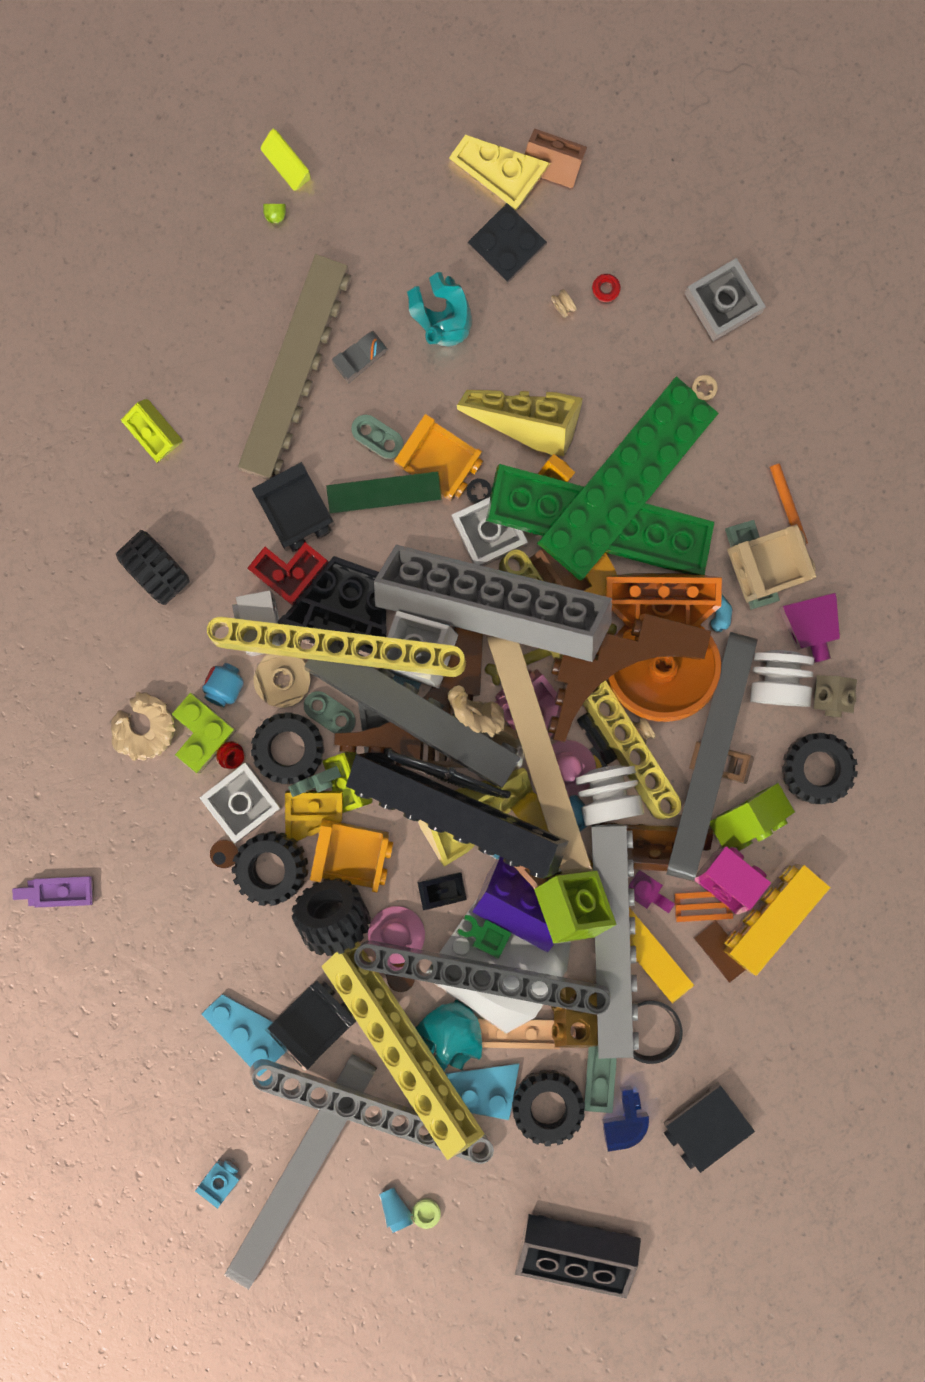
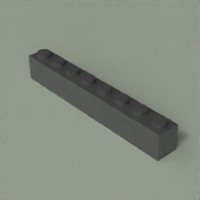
(418, 717)

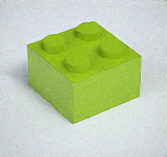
(575, 906)

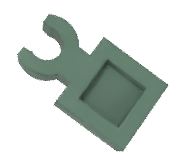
(319, 781)

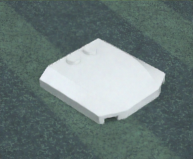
(499, 1010)

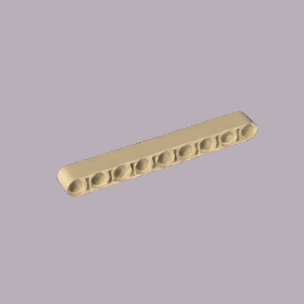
(539, 752)

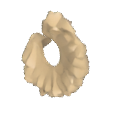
(475, 714)
(147, 745)

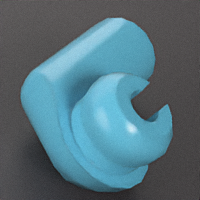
(723, 616)

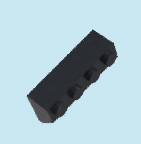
(578, 1256)

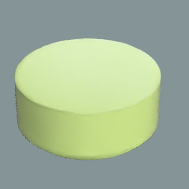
(426, 1213)

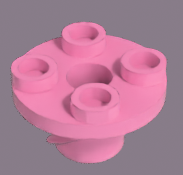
(573, 762)
(397, 927)

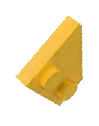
(308, 809)

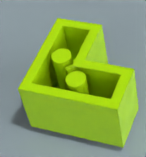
(208, 730)
(753, 818)

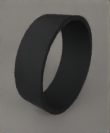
(674, 1045)

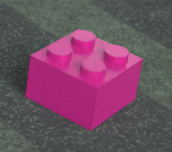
(732, 880)

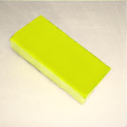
(285, 160)
(151, 430)
(344, 763)

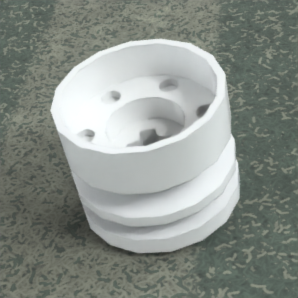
(782, 679)
(609, 795)

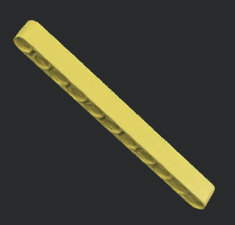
(616, 718)

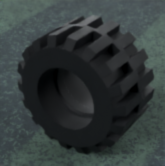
(152, 567)
(262, 748)
(842, 759)
(250, 881)
(331, 916)
(553, 1132)

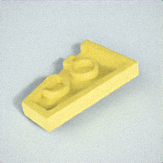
(499, 169)

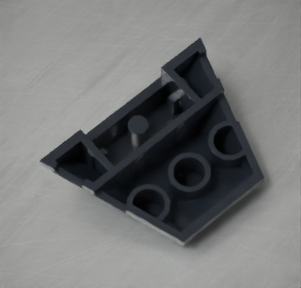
(340, 601)

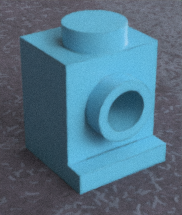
(208, 1190)

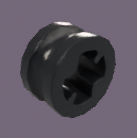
(484, 484)

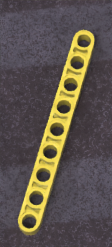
(323, 640)

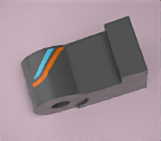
(359, 356)

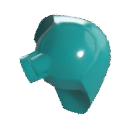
(444, 327)
(453, 1033)

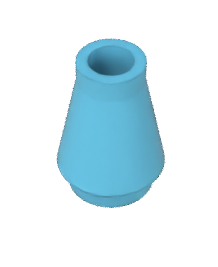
(395, 1211)

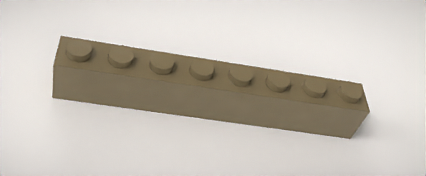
(294, 367)

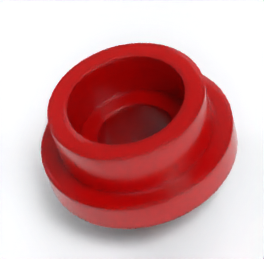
(606, 279)
(234, 759)

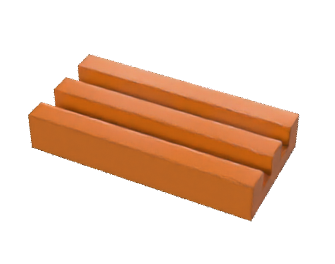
(678, 907)

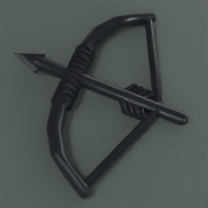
(448, 775)

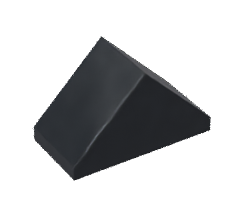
(441, 890)

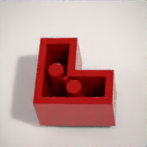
(292, 578)

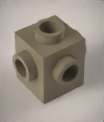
(835, 695)

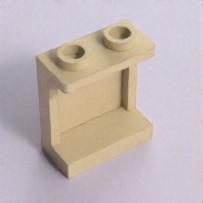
(772, 563)

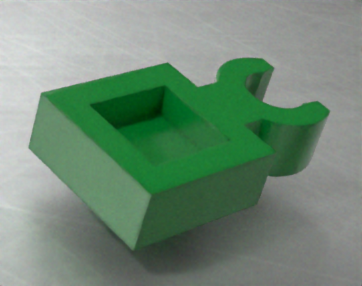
(488, 938)

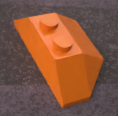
(664, 595)

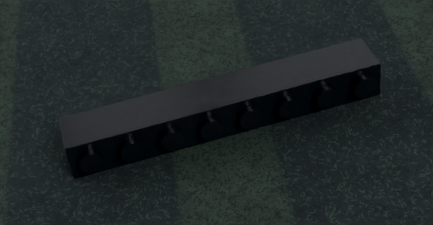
(457, 814)

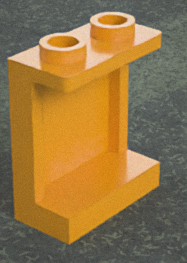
(436, 449)
(351, 854)

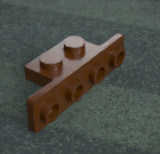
(654, 845)

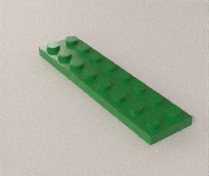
(627, 478)
(652, 537)

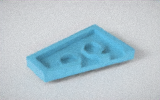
(243, 1030)
(487, 1089)

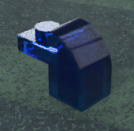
(626, 1130)

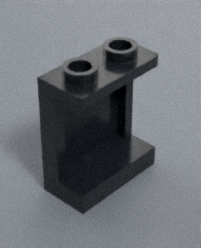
(294, 507)
(311, 1024)
(708, 1129)

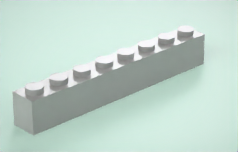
(613, 946)

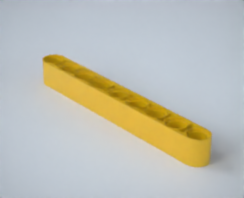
(649, 951)

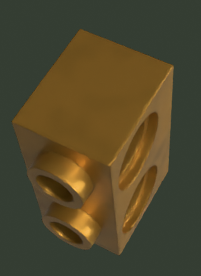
(584, 1024)

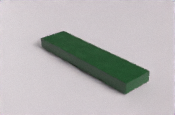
(384, 492)

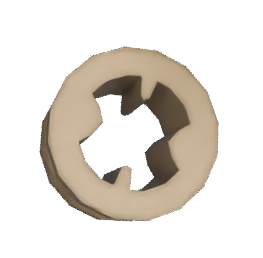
(563, 303)
(709, 381)
(644, 729)

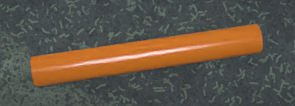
(786, 497)

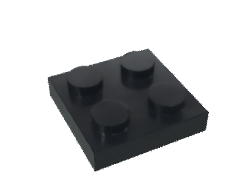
(507, 243)

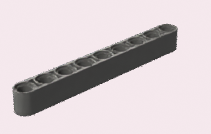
(712, 757)
(494, 986)

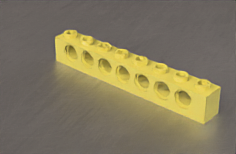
(404, 1053)

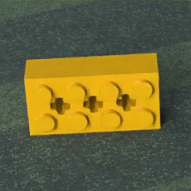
(775, 918)

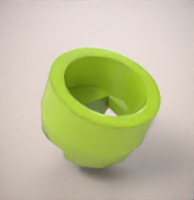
(274, 212)

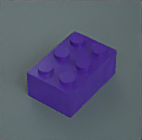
(513, 905)

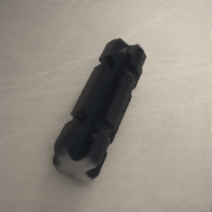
(597, 738)

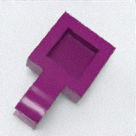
(647, 890)

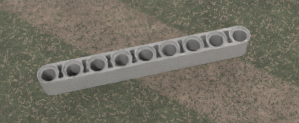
(357, 1109)
(295, 1180)

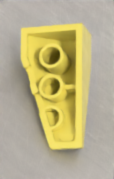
(533, 420)
(449, 849)

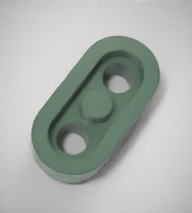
(378, 437)
(329, 713)

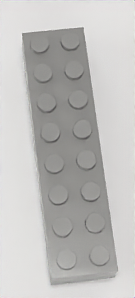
(493, 602)

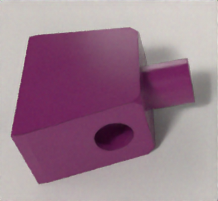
(813, 624)

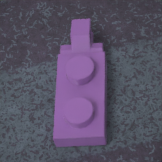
(56, 892)

